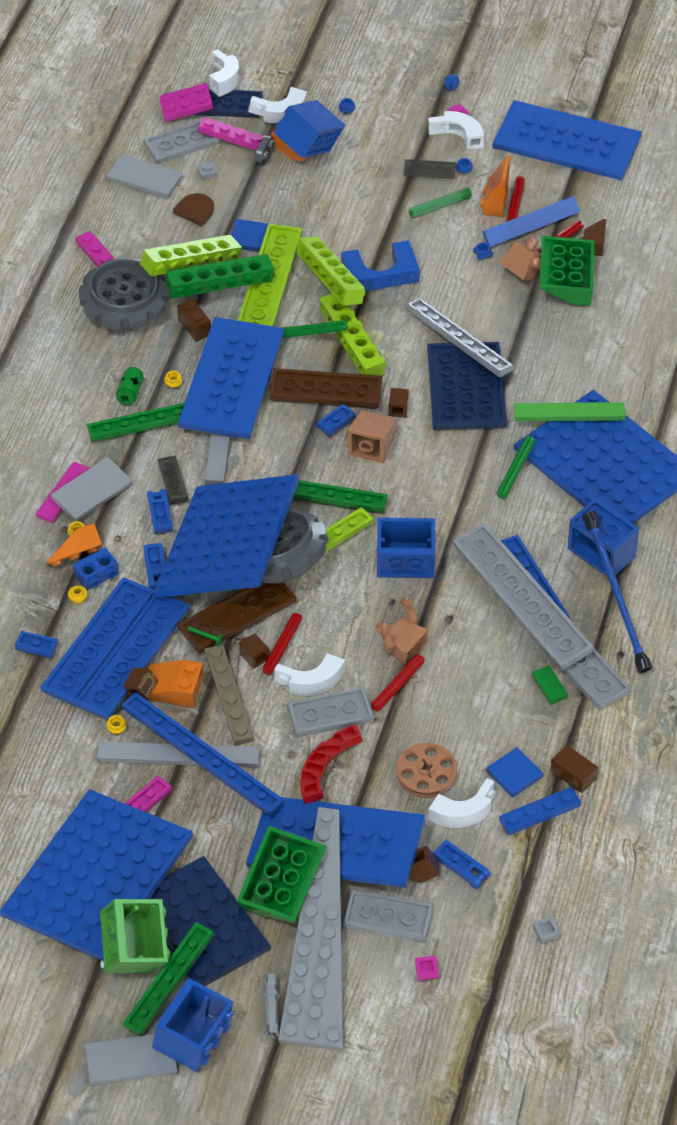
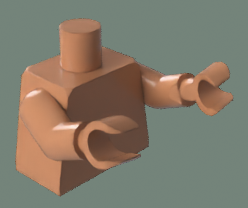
(523, 259)
(404, 637)

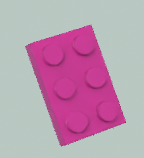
(186, 102)

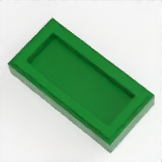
(549, 685)

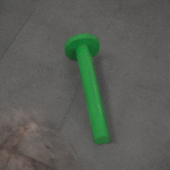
(218, 639)

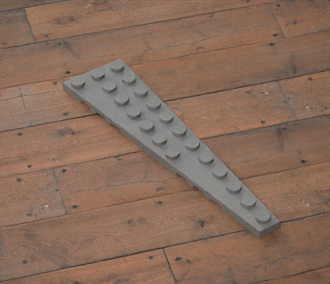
(315, 980)

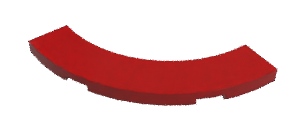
(320, 759)

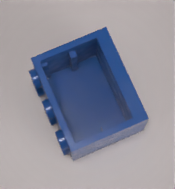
(309, 128)
(617, 533)
(405, 547)
(193, 1025)

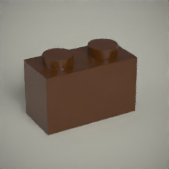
(194, 319)
(574, 769)

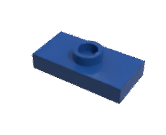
(336, 420)
(36, 644)

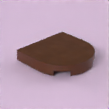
(195, 208)

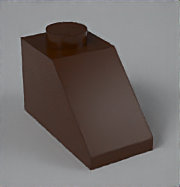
(597, 233)
(424, 865)

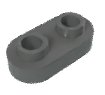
(263, 149)

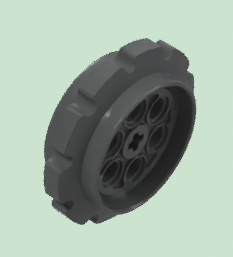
(123, 294)
(297, 547)

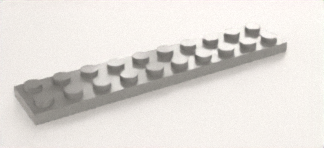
(523, 596)

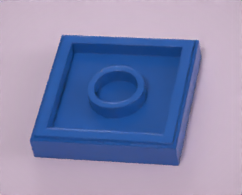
(249, 234)
(514, 772)

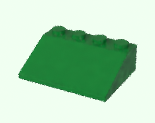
(567, 268)
(280, 875)

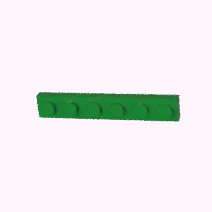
(135, 422)
(341, 496)
(168, 979)

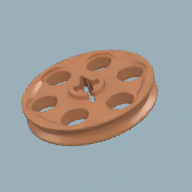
(432, 764)

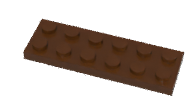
(326, 387)
(236, 613)

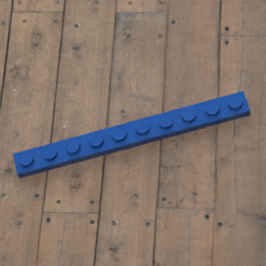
(203, 754)

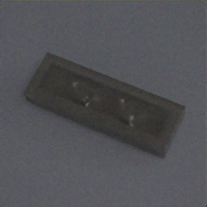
(429, 169)
(172, 480)

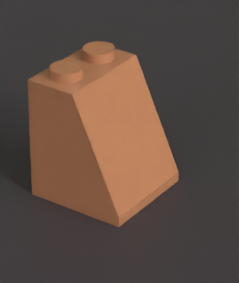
(371, 436)

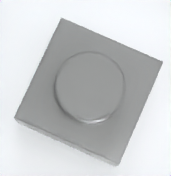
(207, 170)
(546, 929)

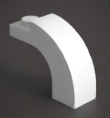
(228, 75)
(274, 111)
(458, 124)
(313, 681)
(462, 813)

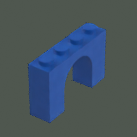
(403, 272)

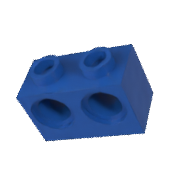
(95, 569)

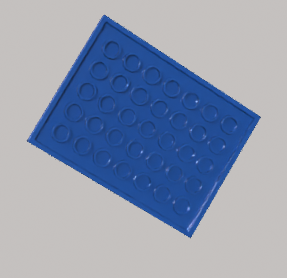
(605, 462)
(227, 536)
(95, 857)

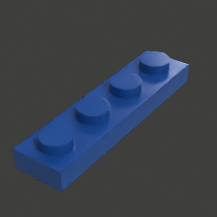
(539, 811)

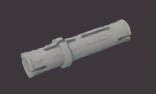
(271, 998)

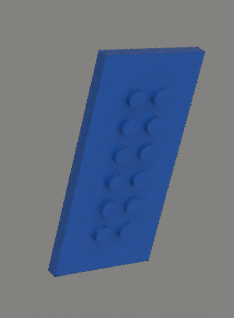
(567, 140)
(231, 378)
(120, 636)
(374, 842)

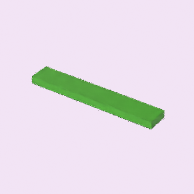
(569, 411)

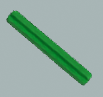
(440, 202)
(318, 328)
(515, 467)

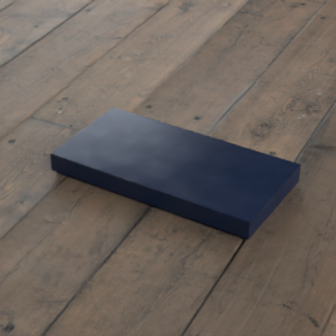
(232, 104)

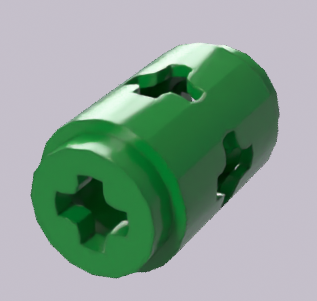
(129, 386)

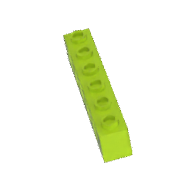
(189, 254)
(330, 271)
(354, 340)

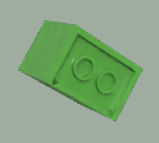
(134, 935)

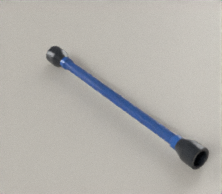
(642, 661)

